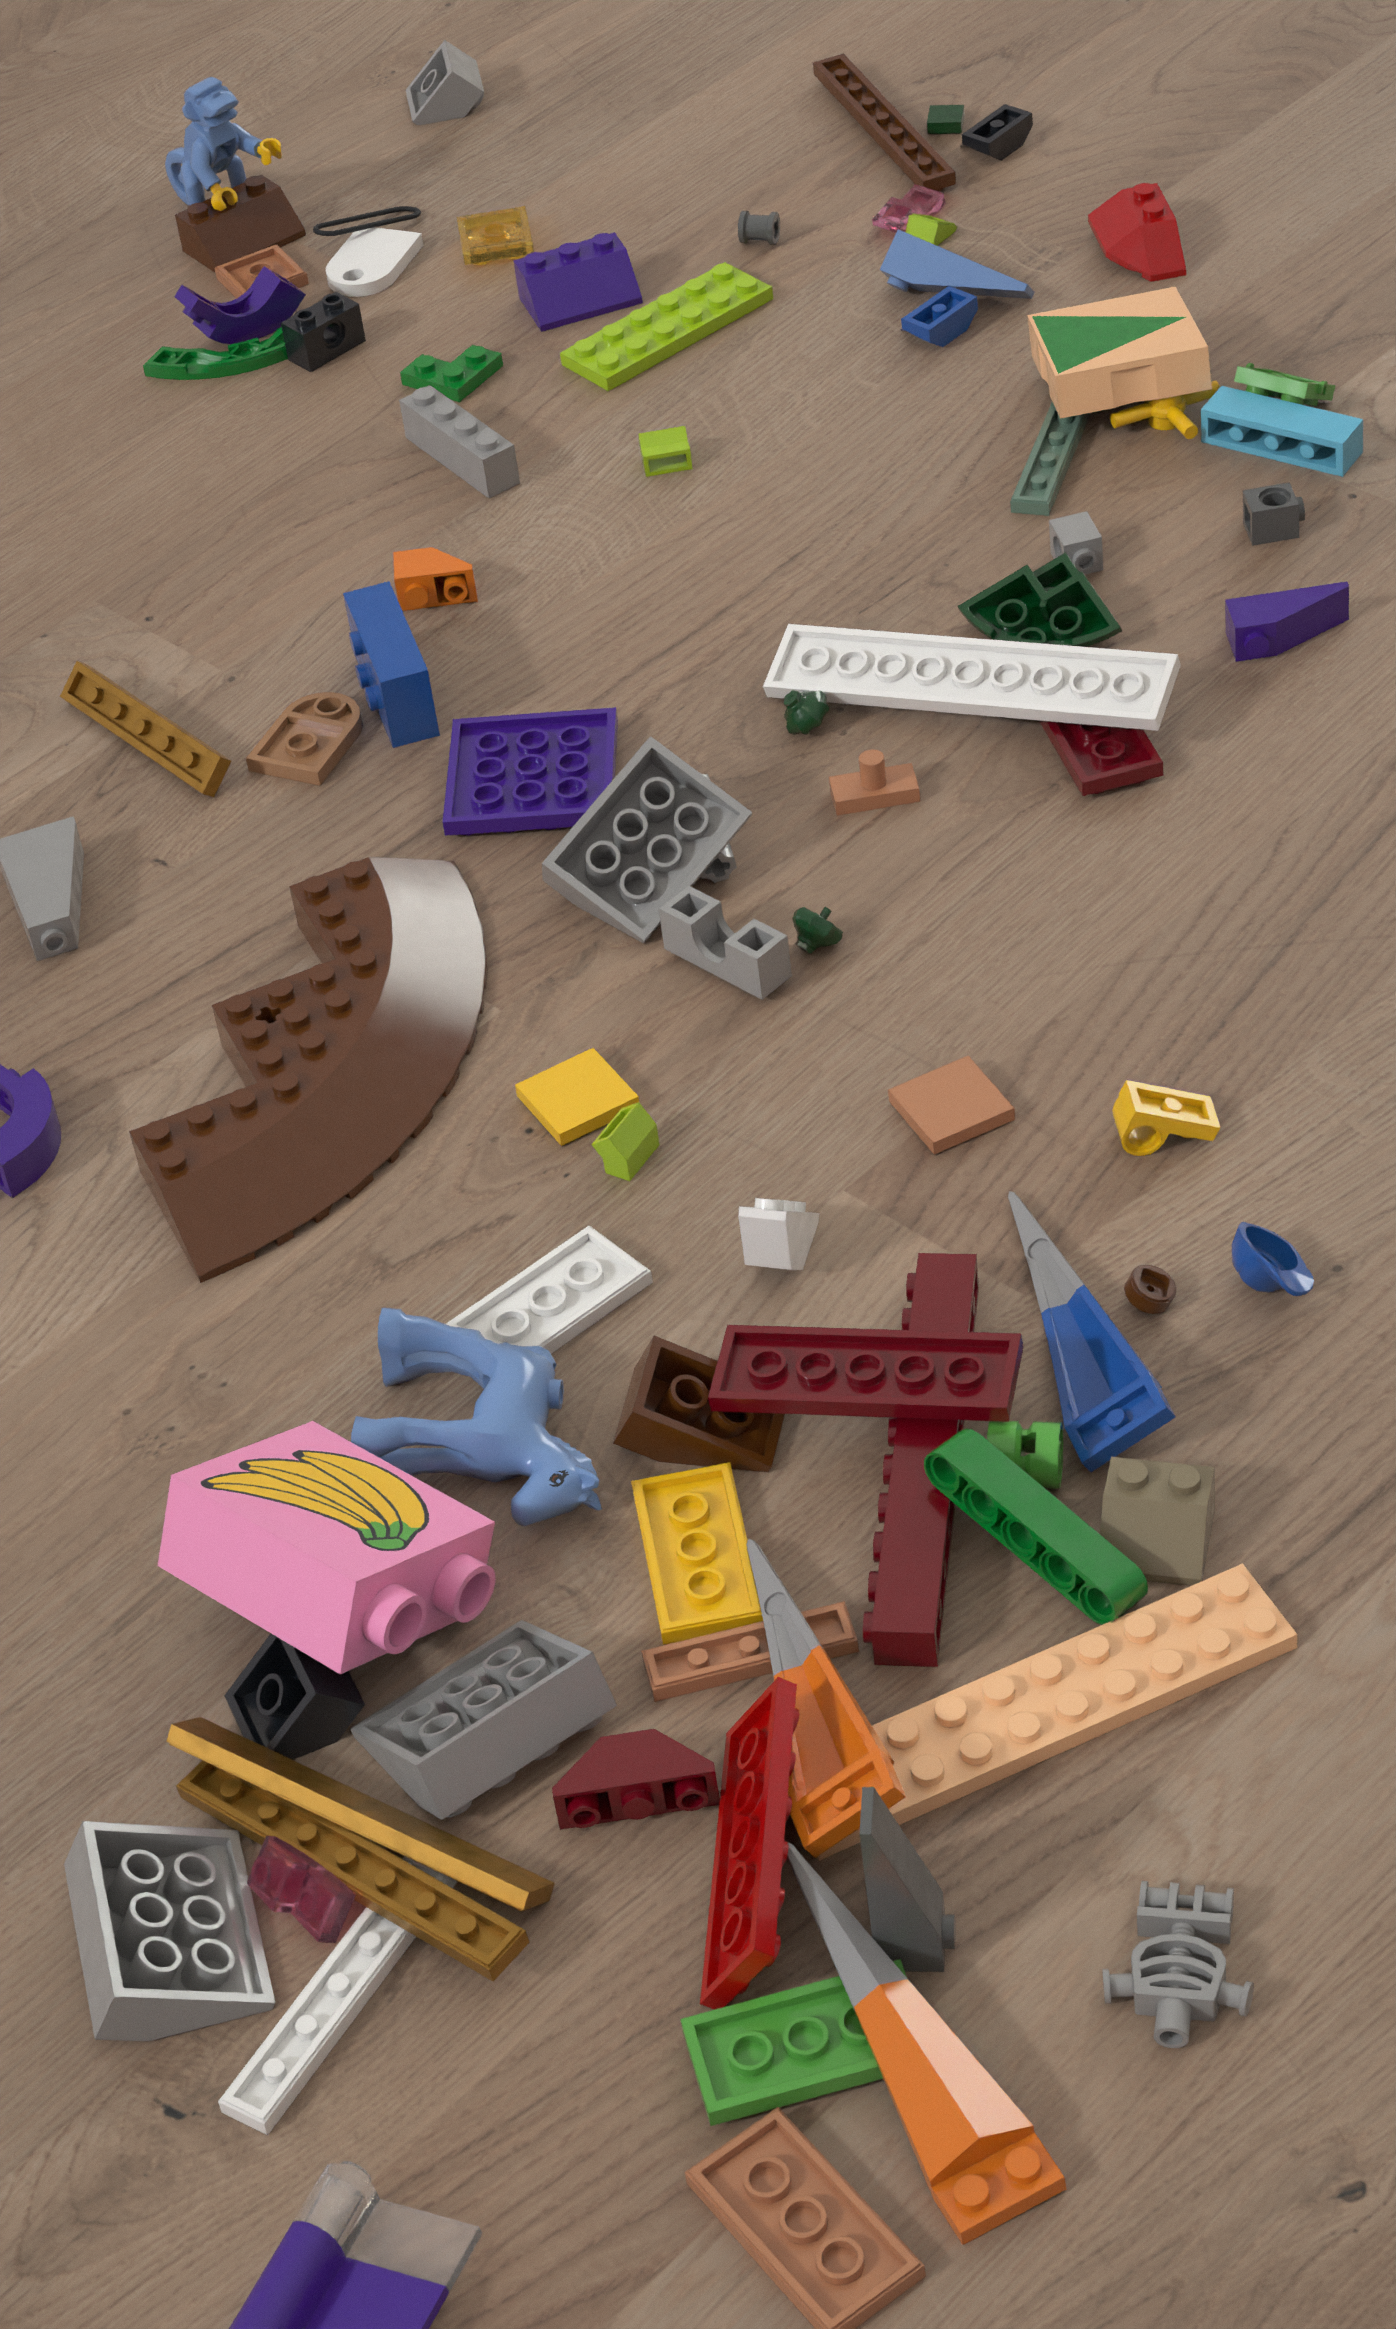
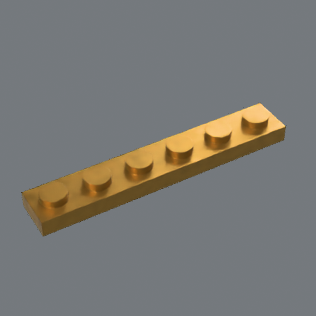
(145, 729)

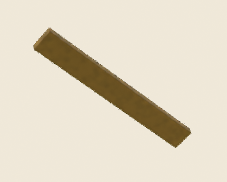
(361, 1814)
(372, 1873)

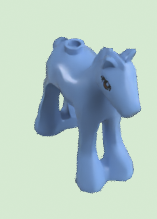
(507, 1423)

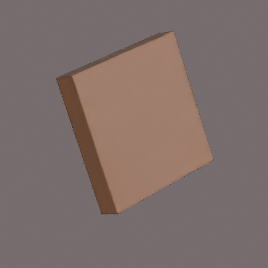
(241, 273)
(951, 1104)

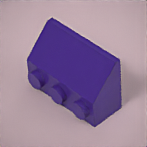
(577, 281)

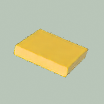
(576, 1096)

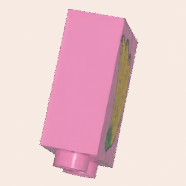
(327, 1546)

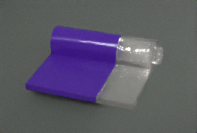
(358, 2262)

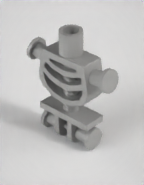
(1178, 1970)

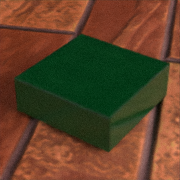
(945, 119)

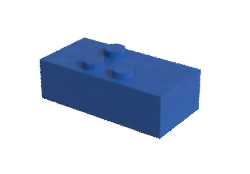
(390, 665)

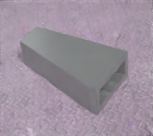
(46, 884)

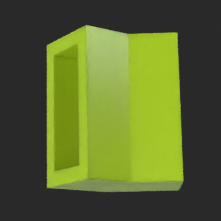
(665, 451)
(627, 1142)

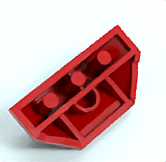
(1140, 232)

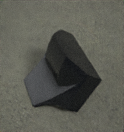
(999, 132)

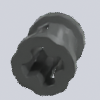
(759, 227)

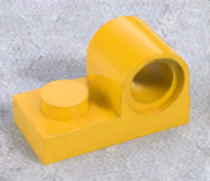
(1151, 1112)

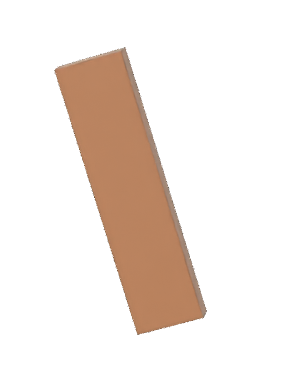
(737, 1653)

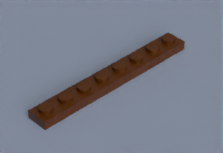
(884, 123)

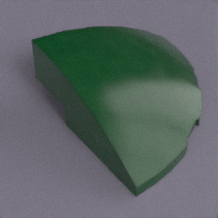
(1042, 607)

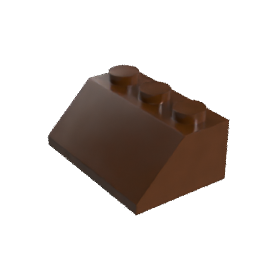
(251, 224)

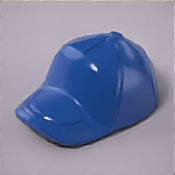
(1269, 1261)

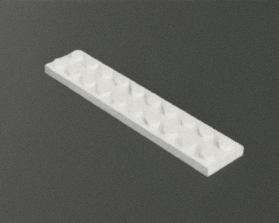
(975, 676)

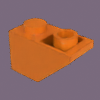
(432, 579)

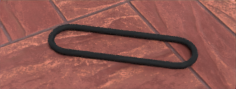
(417, 213)

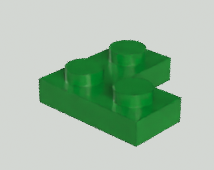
(456, 378)

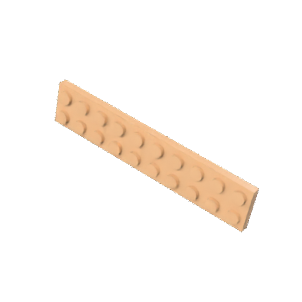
(1079, 1691)

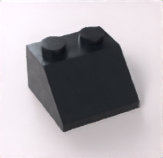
(292, 1700)

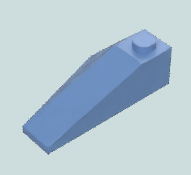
(931, 269)

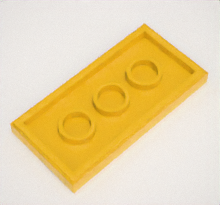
(696, 1552)

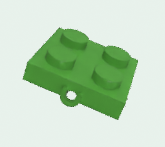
(1283, 385)

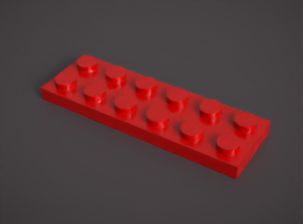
(750, 1846)

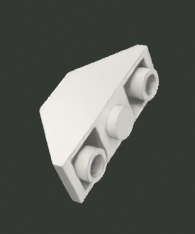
(777, 1233)

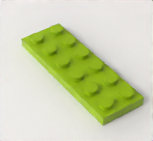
(666, 326)

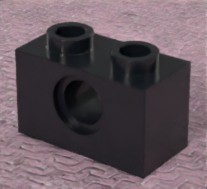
(323, 331)

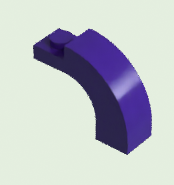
(250, 316)
(31, 1133)

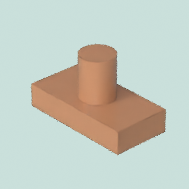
(874, 785)

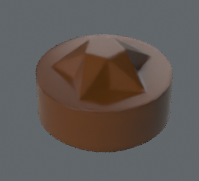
(1150, 1289)

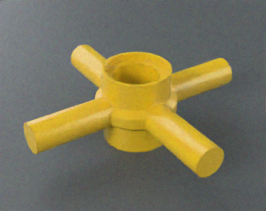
(1165, 413)

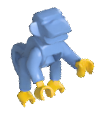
(212, 146)

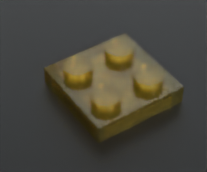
(495, 235)

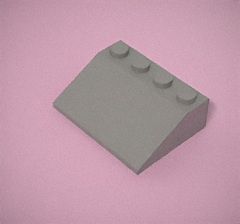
(643, 841)
(486, 1717)
(165, 1929)

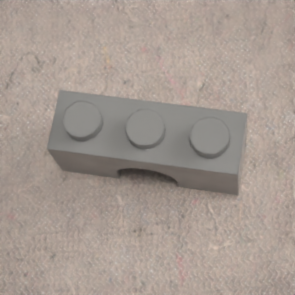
(750, 959)

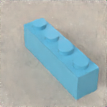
(1282, 430)

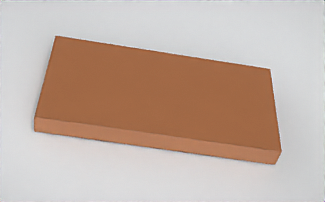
(805, 2224)

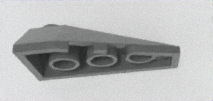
(902, 1893)

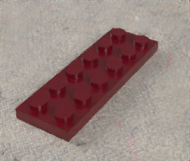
(867, 1372)

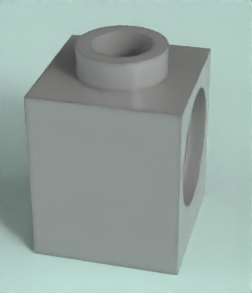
(1079, 539)

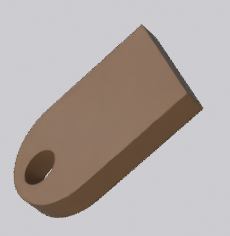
(308, 739)

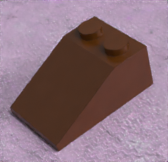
(672, 1419)

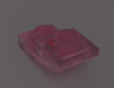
(300, 1886)

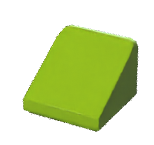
(930, 228)

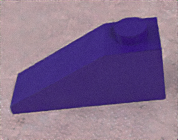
(1283, 619)

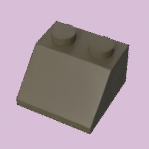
(1160, 1517)

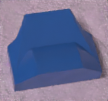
(942, 316)

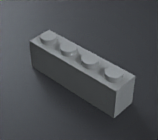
(459, 441)

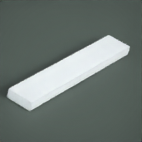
(318, 2018)

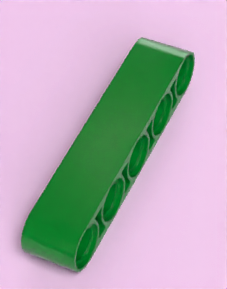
(1036, 1526)

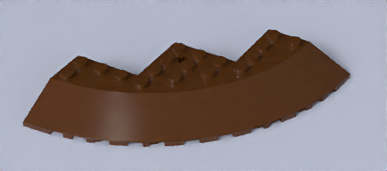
(330, 1061)

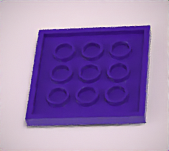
(527, 770)

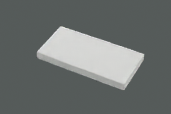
(558, 1294)

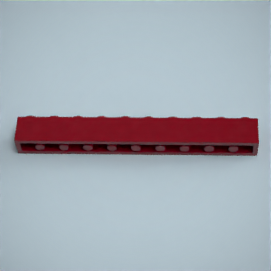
(916, 1516)

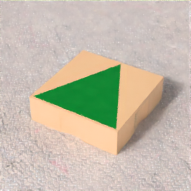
(1119, 352)

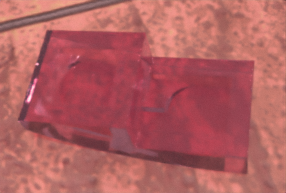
(918, 200)

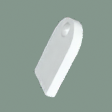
(371, 261)

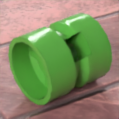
(1040, 1440)

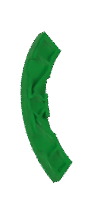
(208, 364)

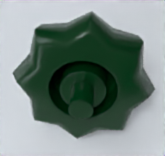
(804, 710)
(815, 929)

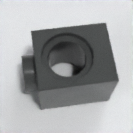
(1272, 513)

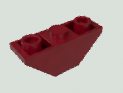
(634, 1779)

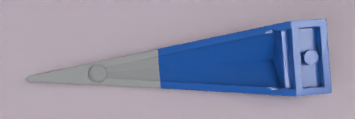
(1101, 1381)

